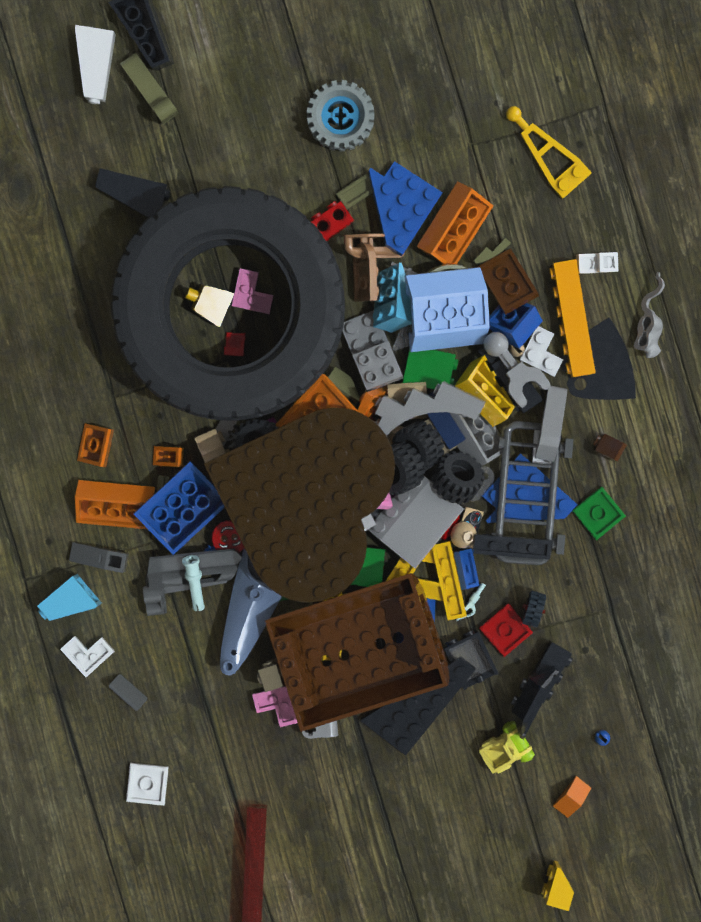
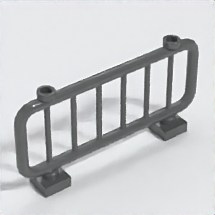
(564, 448)

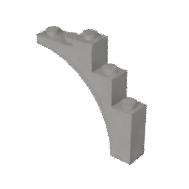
(447, 399)

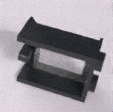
(475, 652)

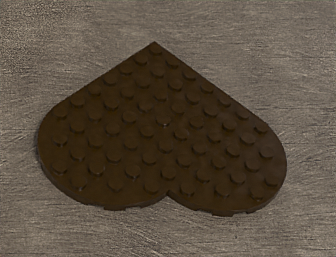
(304, 497)

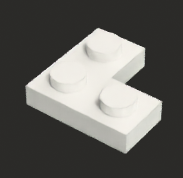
(536, 353)
(87, 659)

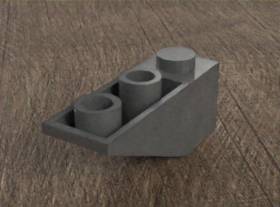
(99, 557)

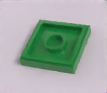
(599, 513)

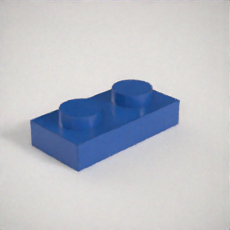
(466, 569)

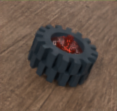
(534, 609)

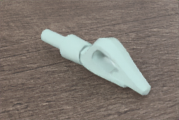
(473, 599)

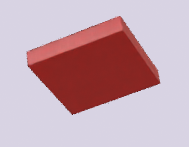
(505, 630)

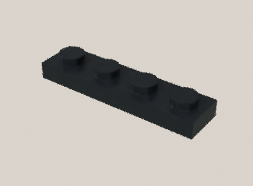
(512, 546)

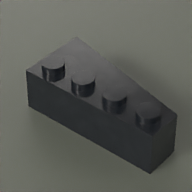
(145, 29)

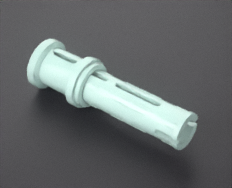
(194, 575)

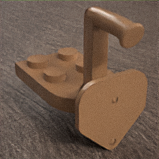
(365, 266)

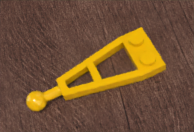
(567, 180)

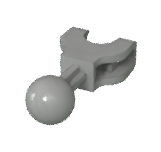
(518, 374)

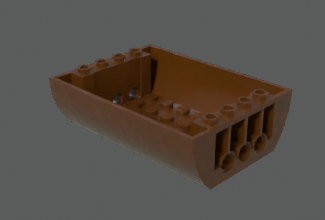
(371, 674)

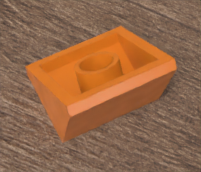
(95, 445)

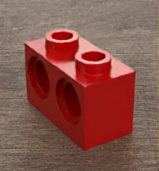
(335, 226)

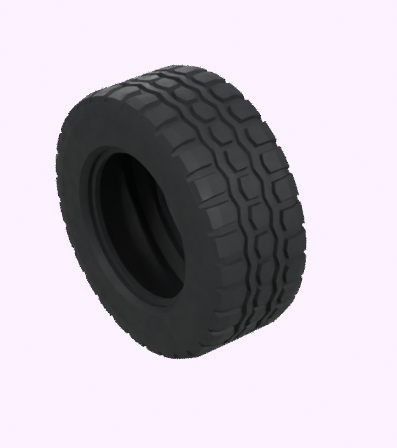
(176, 237)

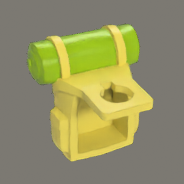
(504, 750)

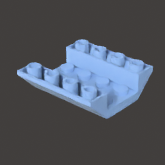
(447, 309)

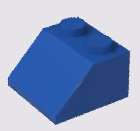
(517, 324)

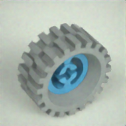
(319, 115)

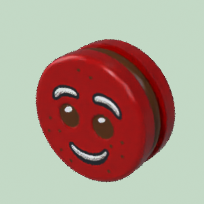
(226, 537)

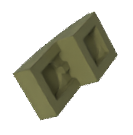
(487, 254)

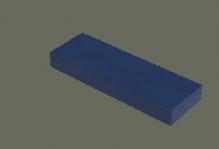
(447, 427)

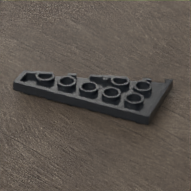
(408, 719)

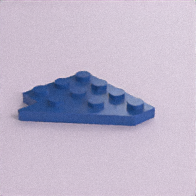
(401, 204)
(563, 506)

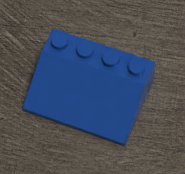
(180, 508)

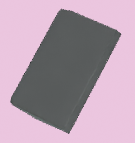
(128, 692)

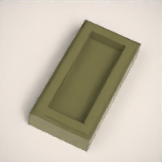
(355, 192)

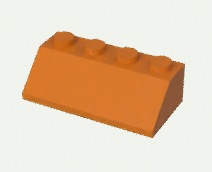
(455, 225)
(110, 503)

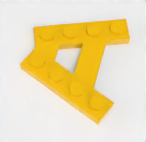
(447, 588)

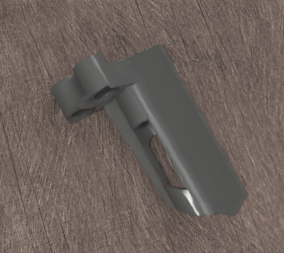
(167, 575)

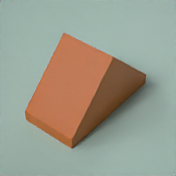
(168, 456)
(572, 797)

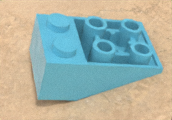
(392, 306)

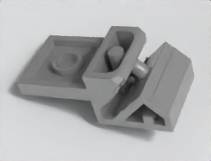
(371, 352)

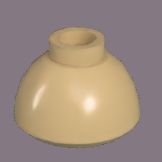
(463, 535)

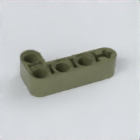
(149, 88)

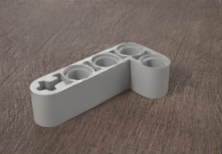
(551, 424)

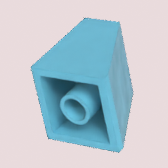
(69, 599)

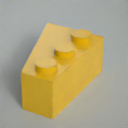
(482, 383)

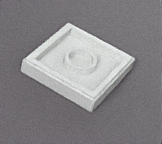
(147, 784)

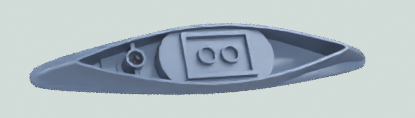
(248, 609)

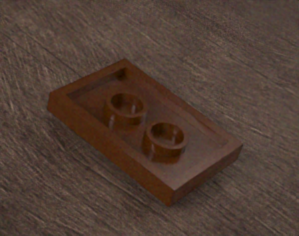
(508, 281)

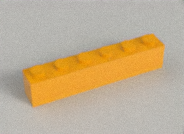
(573, 318)

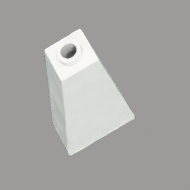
(95, 58)

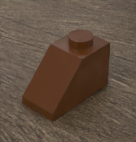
(609, 447)

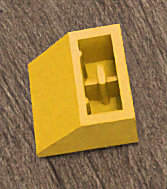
(558, 890)

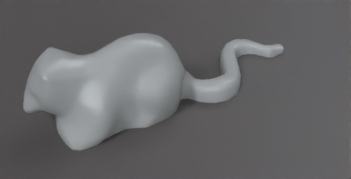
(650, 325)

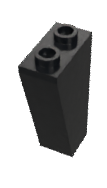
(135, 192)

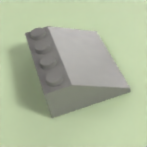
(415, 522)

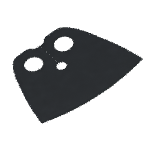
(612, 366)

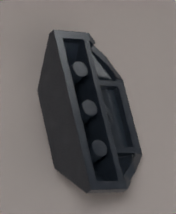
(531, 697)

